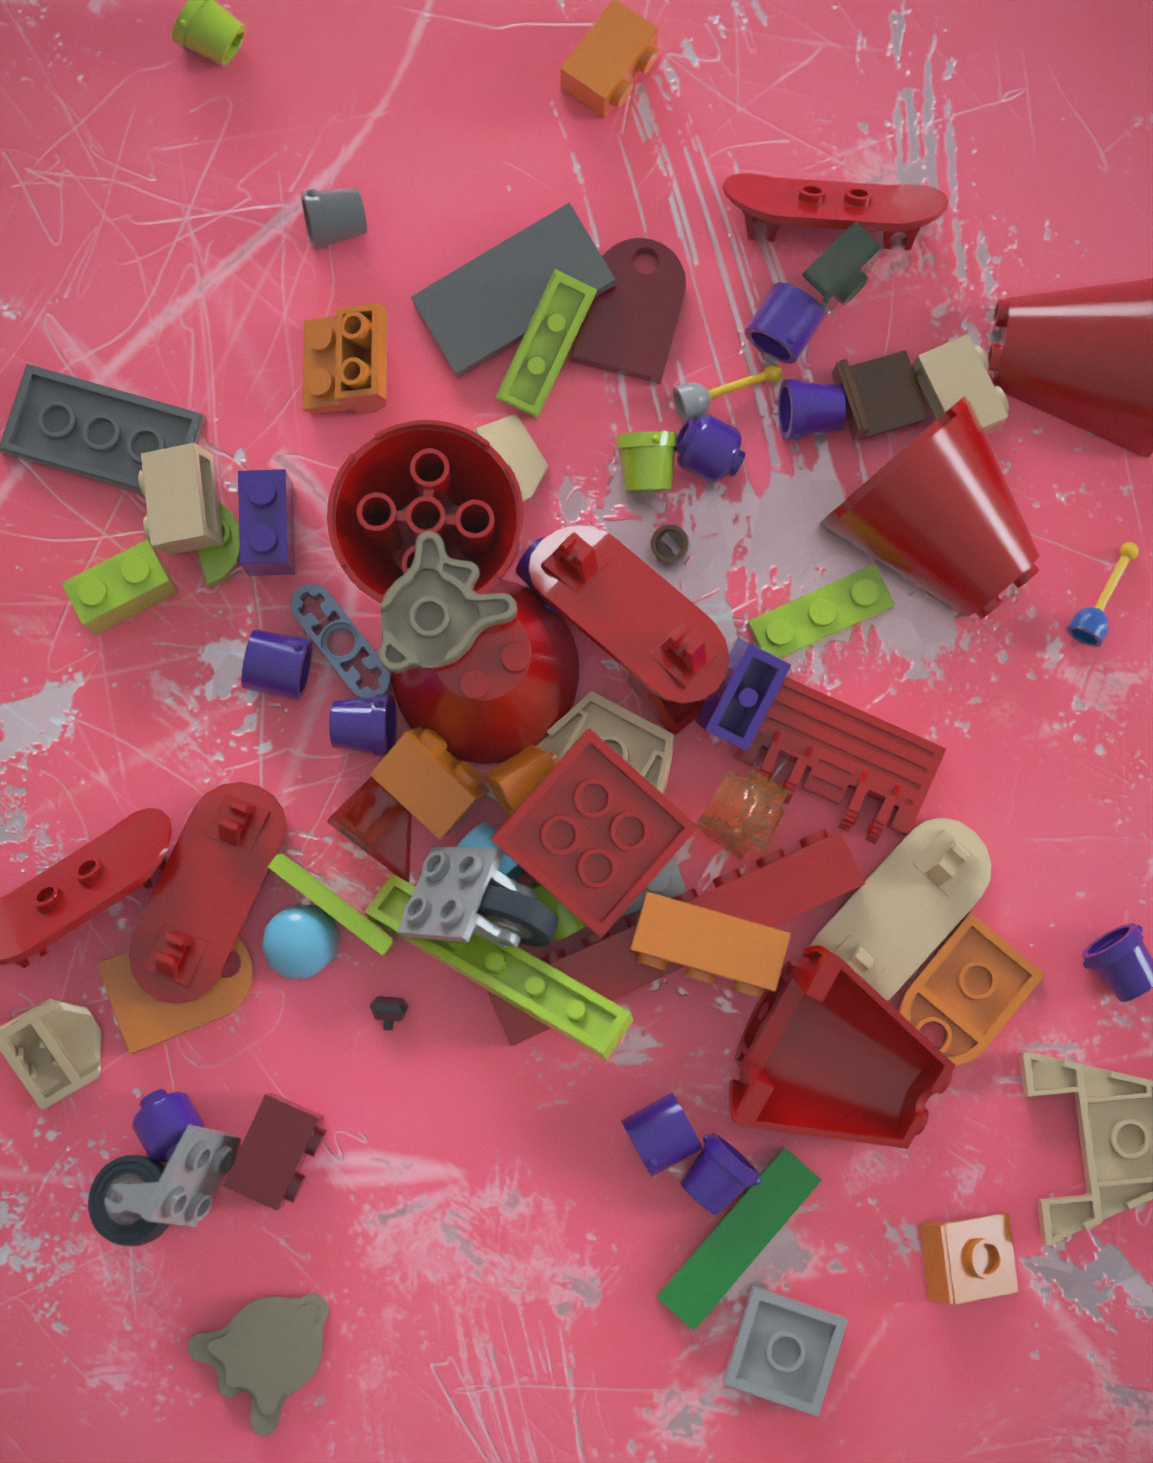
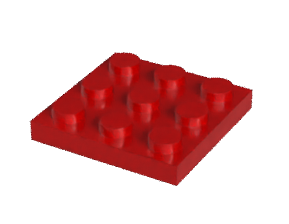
(594, 832)

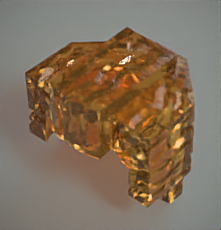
(743, 813)

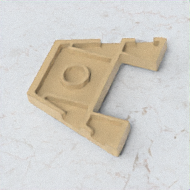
(634, 738)
(1114, 1141)

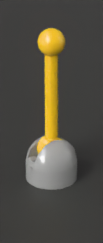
(694, 399)

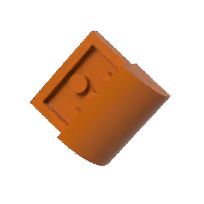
(346, 360)

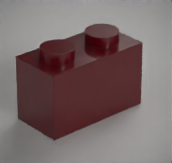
(275, 1152)

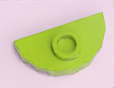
(222, 559)

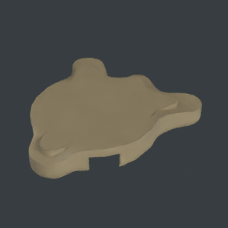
(434, 612)
(266, 1351)

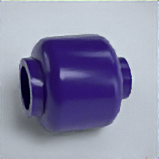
(709, 448)
(163, 1122)

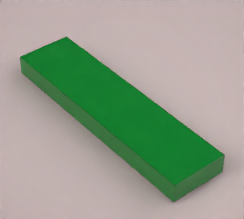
(738, 1238)

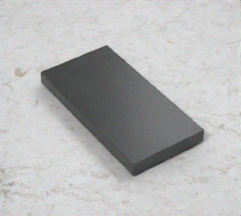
(494, 296)
(92, 427)

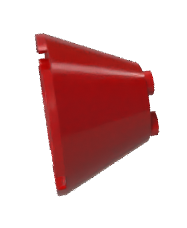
(417, 482)
(502, 689)

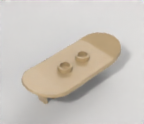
(909, 903)

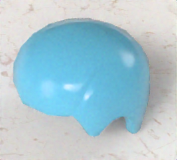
(300, 941)

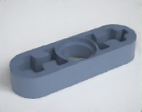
(330, 609)

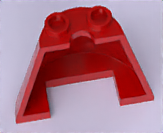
(1082, 358)
(943, 517)
(834, 1059)

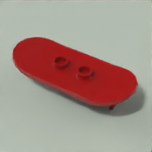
(834, 205)
(630, 613)
(83, 885)
(206, 892)

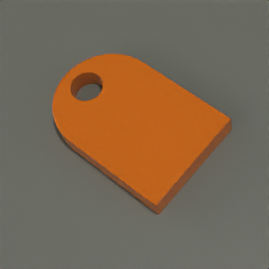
(969, 989)
(150, 1021)

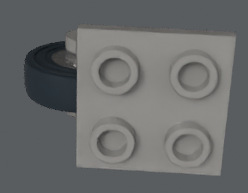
(467, 895)
(140, 1198)

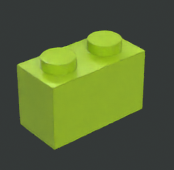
(120, 587)

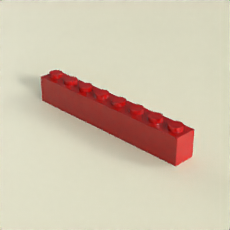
(765, 896)

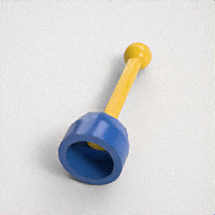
(1091, 623)

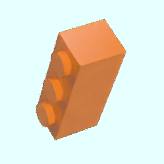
(709, 945)

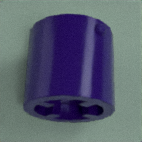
(784, 322)
(276, 664)
(661, 1134)

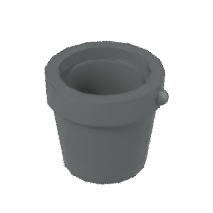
(333, 216)

